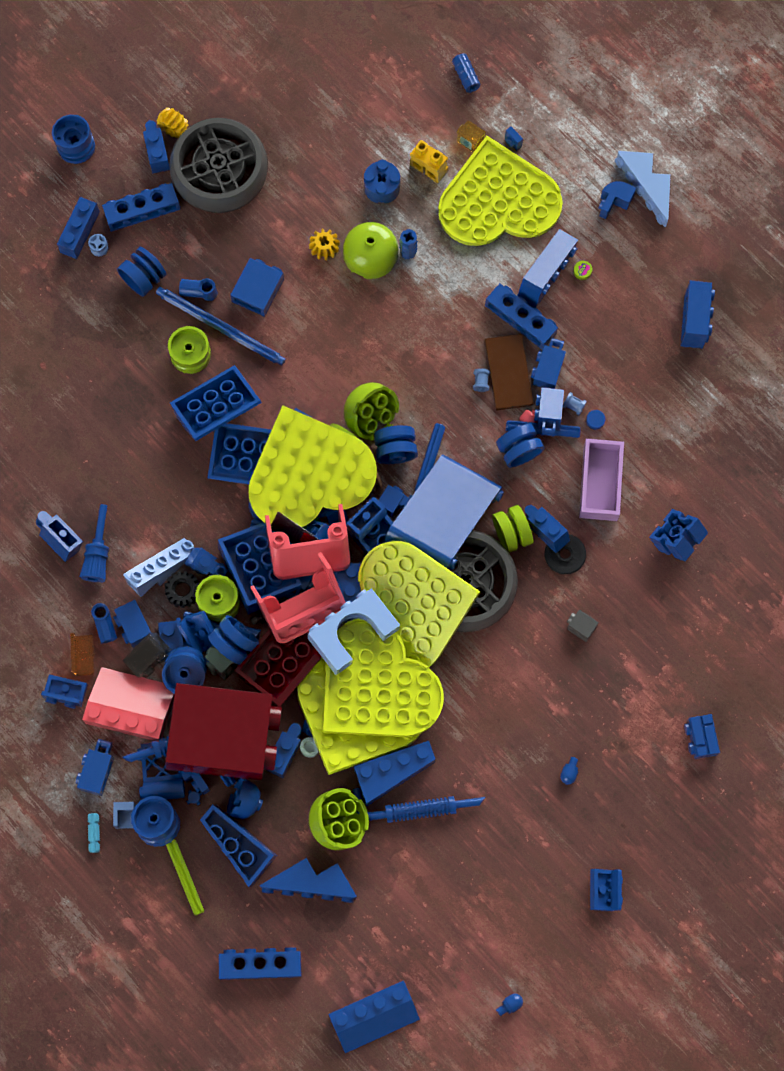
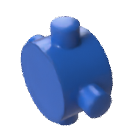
(194, 797)

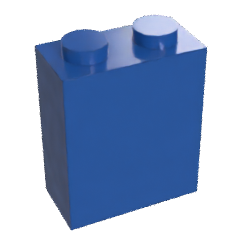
(257, 286)

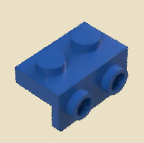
(196, 630)
(65, 691)
(606, 890)

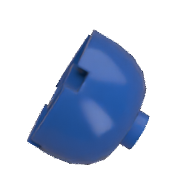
(245, 800)

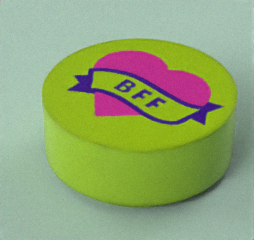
(582, 270)

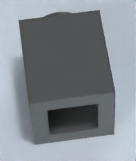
(581, 625)

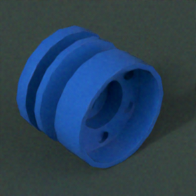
(73, 139)
(145, 268)

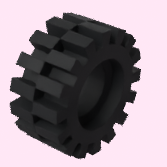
(174, 581)

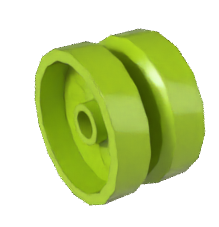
(189, 349)
(512, 528)
(218, 588)

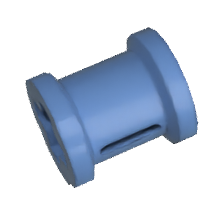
(481, 380)
(574, 404)

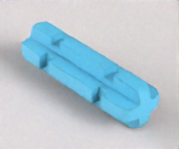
(93, 833)

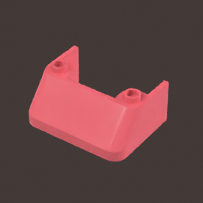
(302, 558)
(305, 610)

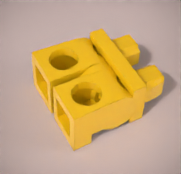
(429, 160)

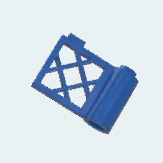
(163, 786)

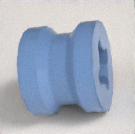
(95, 241)

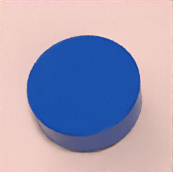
(595, 419)

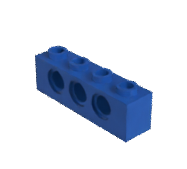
(149, 211)
(523, 325)
(228, 971)

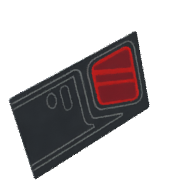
(294, 531)

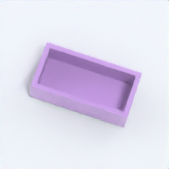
(601, 479)

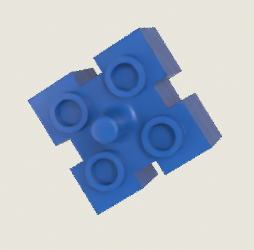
(678, 535)

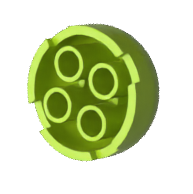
(373, 258)
(370, 402)
(335, 819)

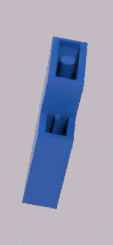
(303, 880)

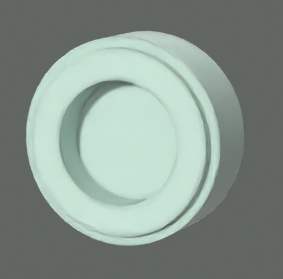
(308, 747)

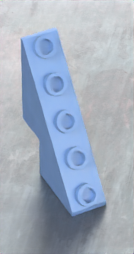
(651, 186)
(158, 567)

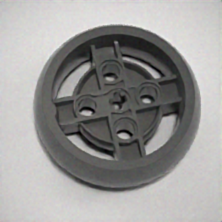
(206, 134)
(490, 605)

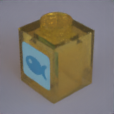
(470, 135)

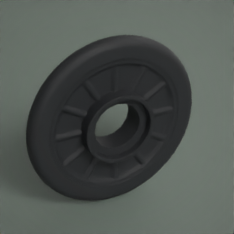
(568, 565)

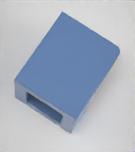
(122, 814)

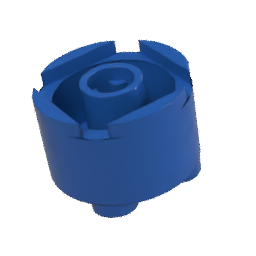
(382, 182)

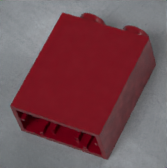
(221, 732)

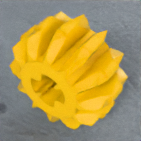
(172, 122)
(321, 238)

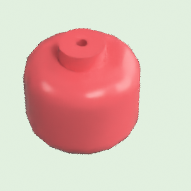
(528, 416)

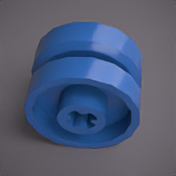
(395, 444)
(520, 445)
(233, 639)
(184, 666)
(155, 821)

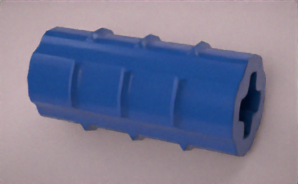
(466, 73)
(408, 244)

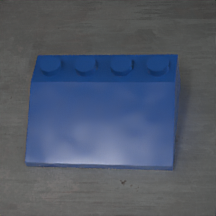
(214, 403)
(236, 452)
(250, 564)

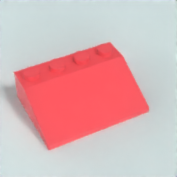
(129, 705)

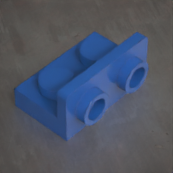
(171, 634)

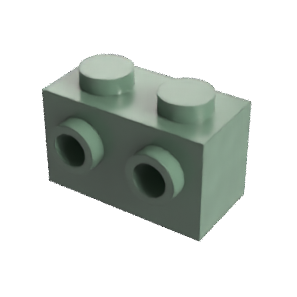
(219, 663)

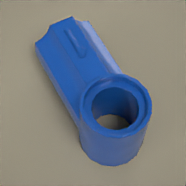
(196, 288)
(104, 625)

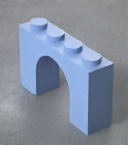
(365, 607)

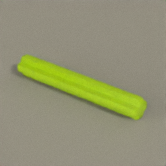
(185, 877)

